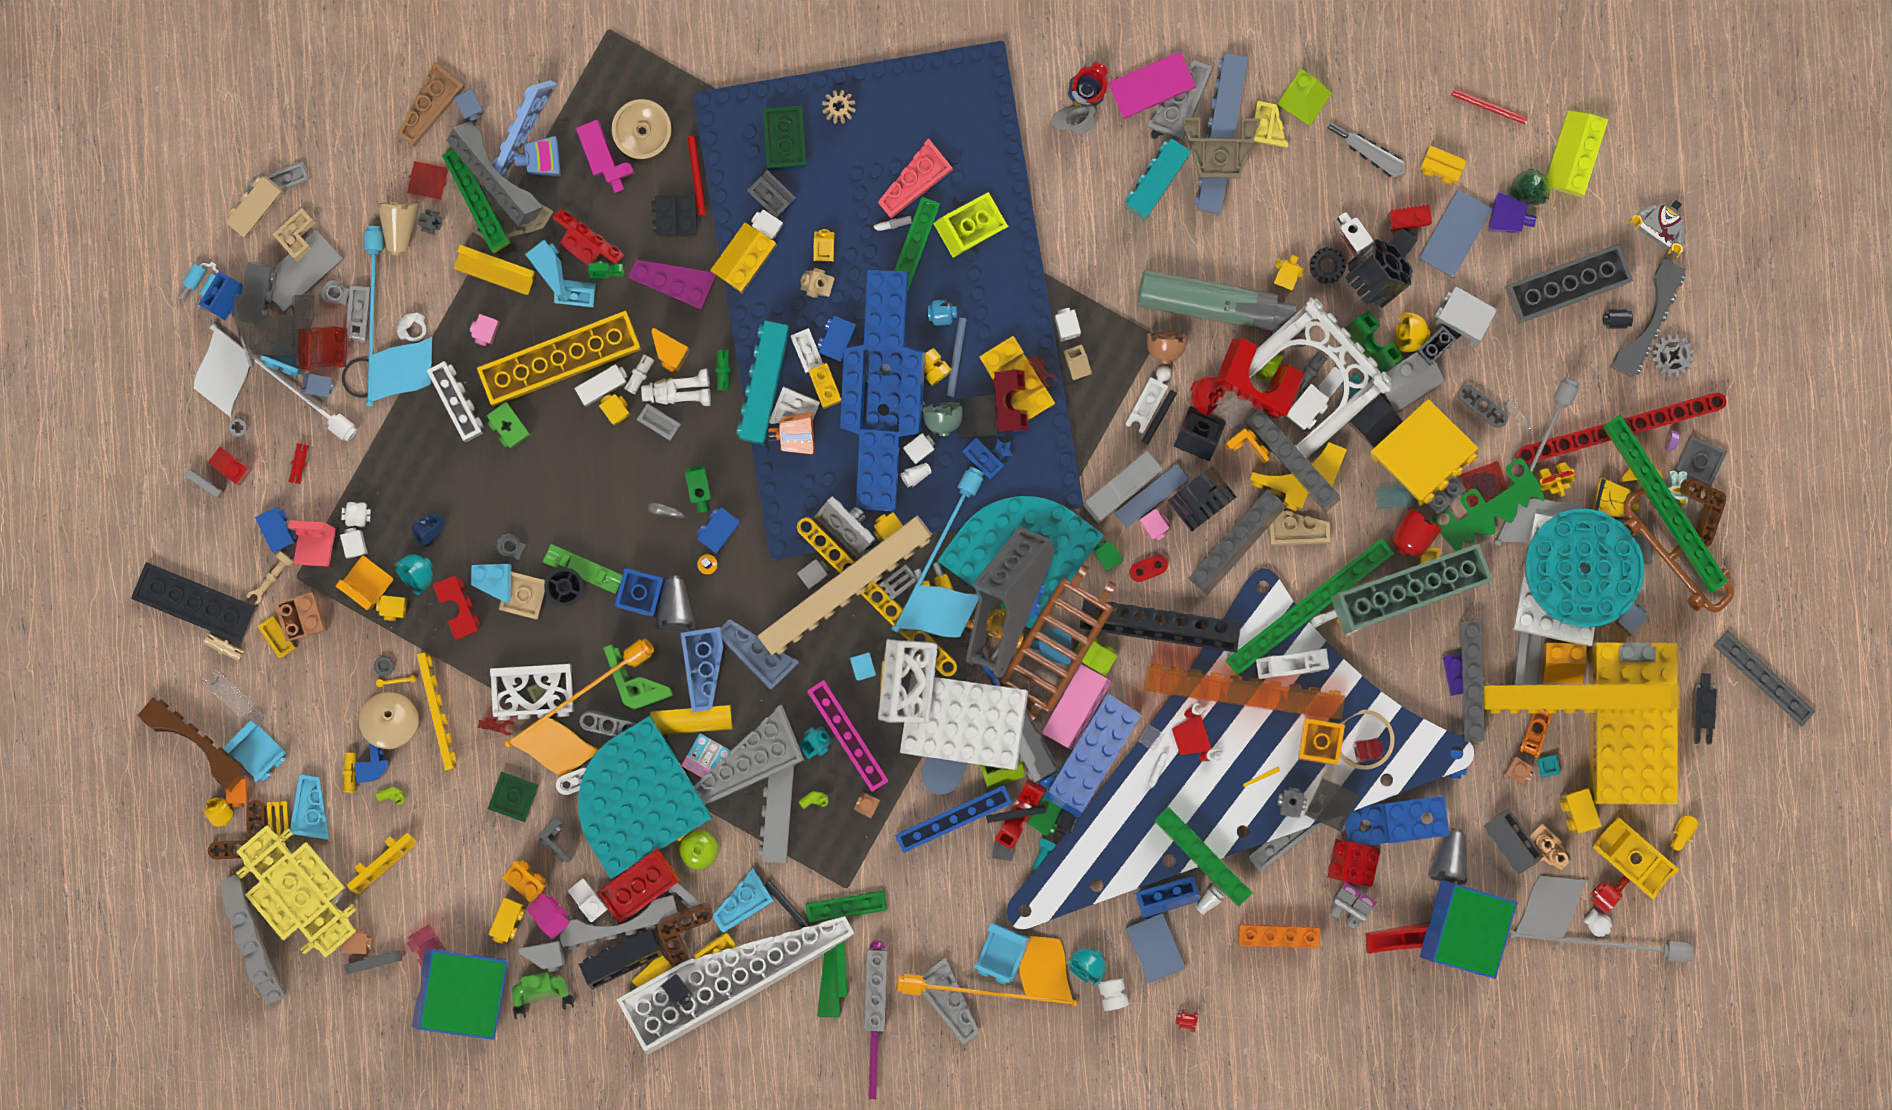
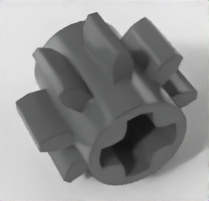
(430, 221)

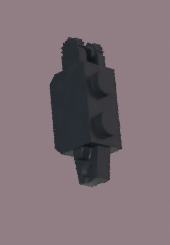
(1704, 708)

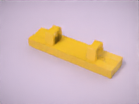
(382, 863)

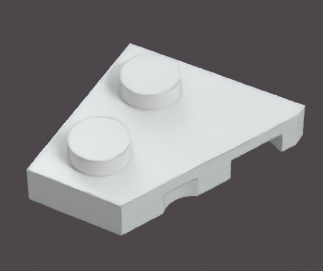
(793, 403)

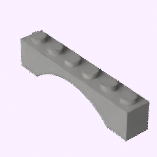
(580, 931)

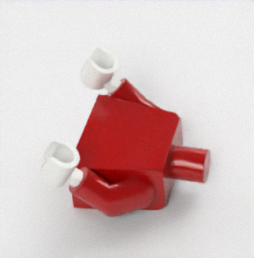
(1192, 736)

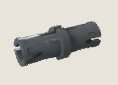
(1312, 369)

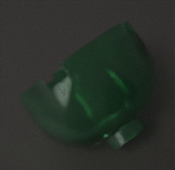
(1530, 186)

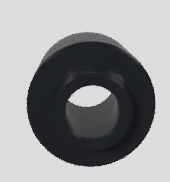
(1617, 318)
(1065, 822)

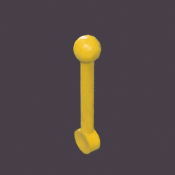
(380, 683)

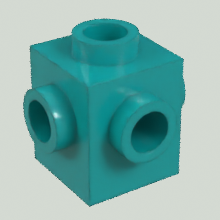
(815, 742)

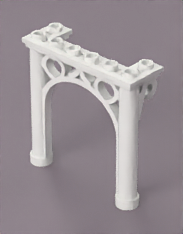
(1346, 409)

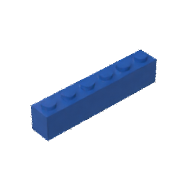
(953, 819)

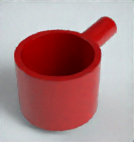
(1607, 896)

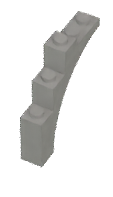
(249, 940)

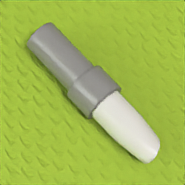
(893, 223)

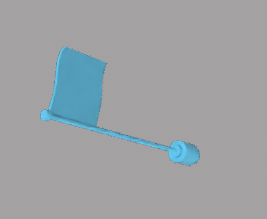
(399, 367)
(938, 608)

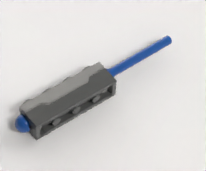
(1033, 747)

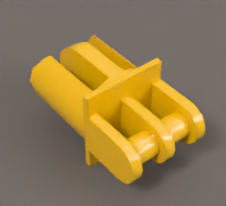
(1683, 832)

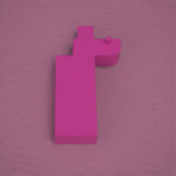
(600, 156)

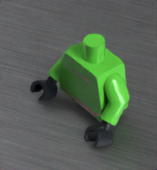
(538, 988)

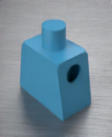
(1049, 652)

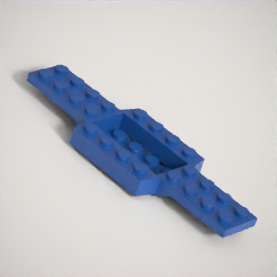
(899, 390)

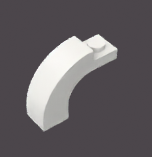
(1292, 664)

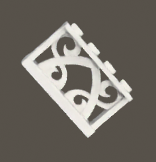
(508, 677)
(922, 692)

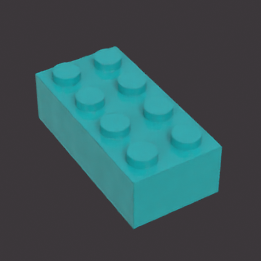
(1155, 183)

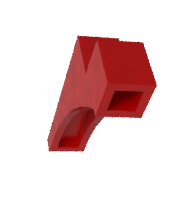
(1396, 938)

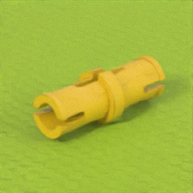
(349, 773)

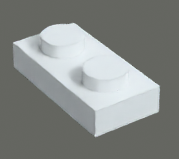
(806, 350)

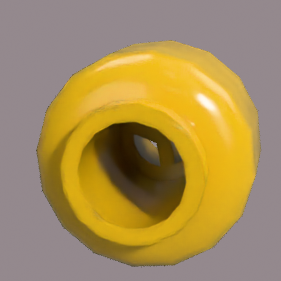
(218, 812)

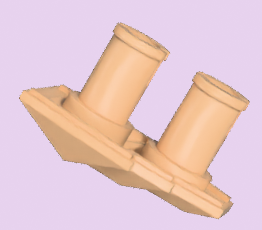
(1550, 847)

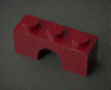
(1006, 386)

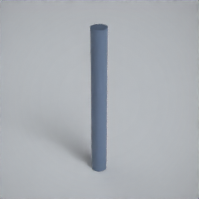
(956, 357)

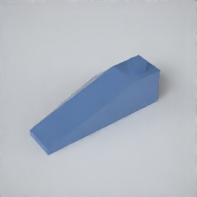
(702, 662)

